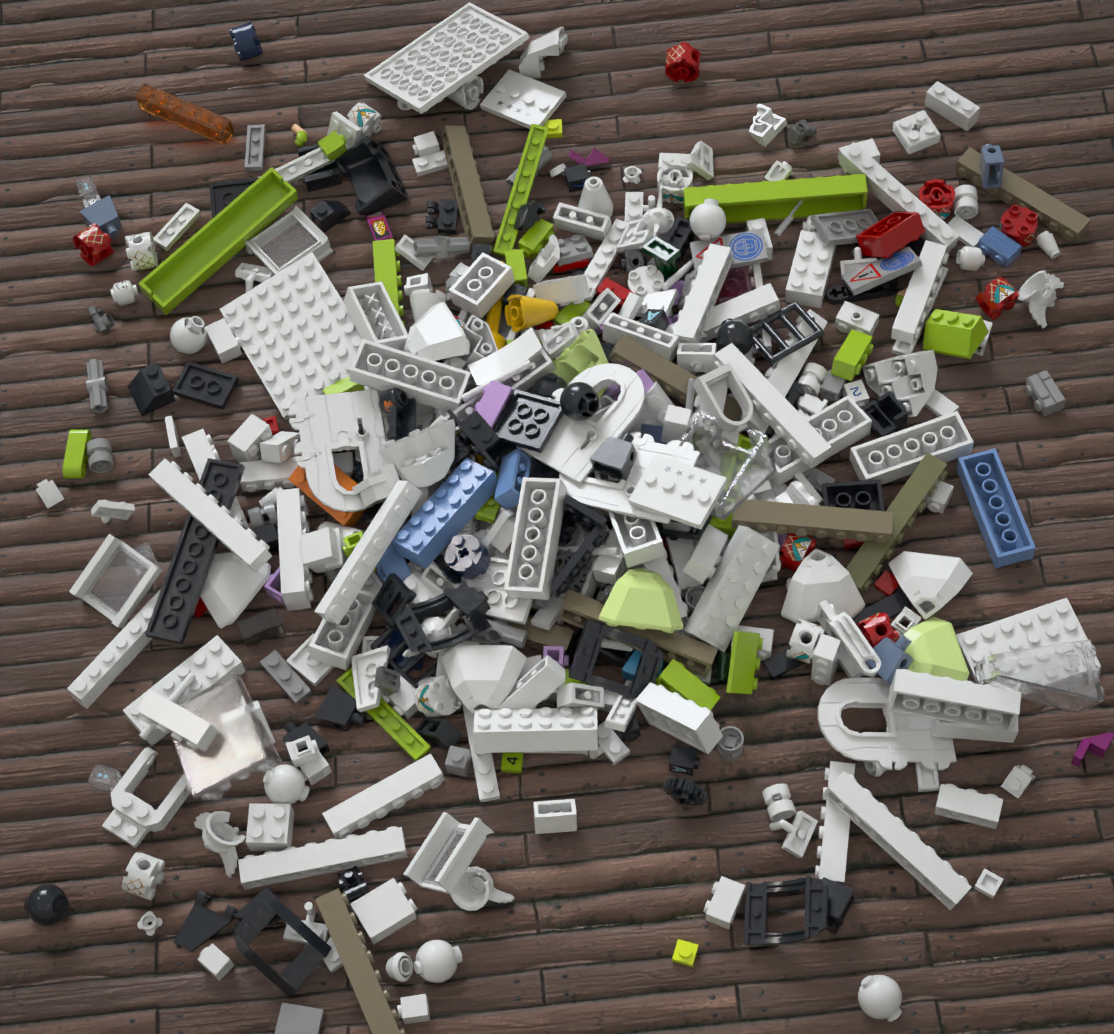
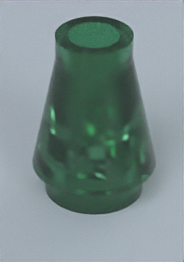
(722, 666)

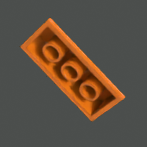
(348, 519)

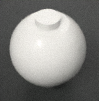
(708, 220)
(188, 335)
(285, 784)
(437, 961)
(880, 997)

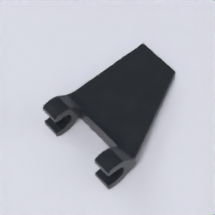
(203, 923)

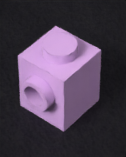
(558, 654)

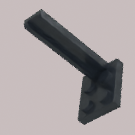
(592, 524)

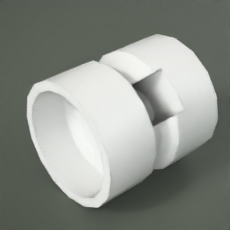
(966, 202)
(812, 379)
(778, 798)

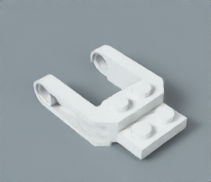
(853, 647)
(134, 817)

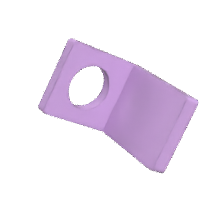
(272, 584)

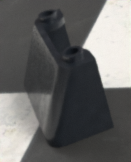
(372, 176)

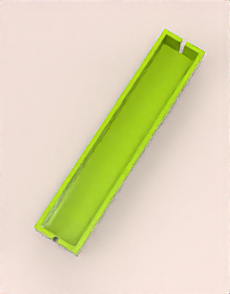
(778, 198)
(218, 241)

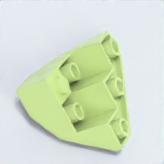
(579, 356)
(643, 602)
(936, 650)

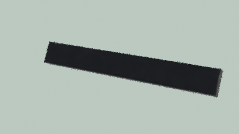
(892, 605)

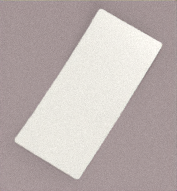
(505, 358)

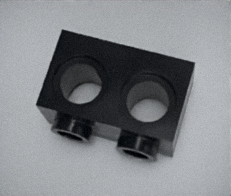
(680, 236)

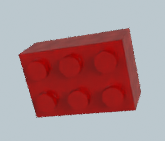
(890, 234)

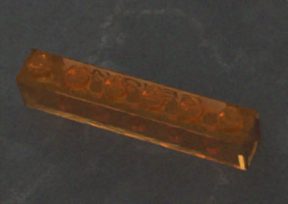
(185, 114)

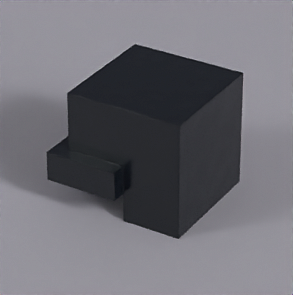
(886, 415)
(839, 902)

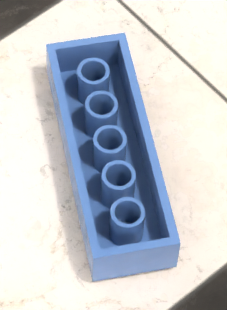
(995, 508)
(445, 513)

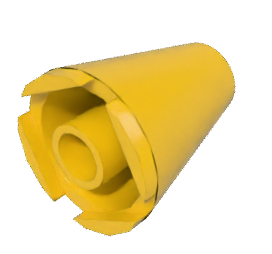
(528, 312)

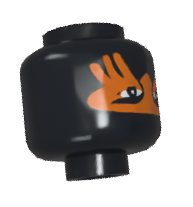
(393, 397)

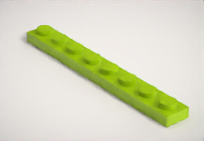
(521, 187)

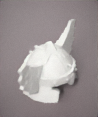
(659, 219)
(1040, 294)
(437, 629)
(220, 837)
(476, 889)

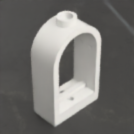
(724, 372)

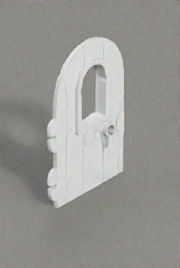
(331, 425)
(565, 445)
(615, 496)
(905, 738)

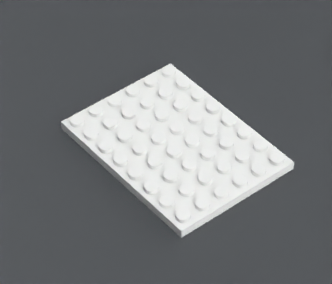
(446, 57)
(295, 332)

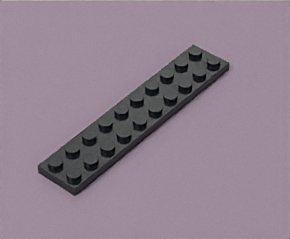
(192, 558)

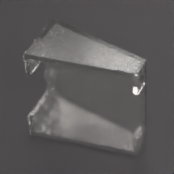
(742, 467)
(1048, 675)
(237, 748)

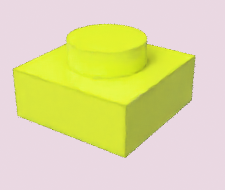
(555, 128)
(685, 953)

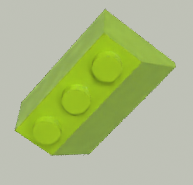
(954, 333)
(744, 662)

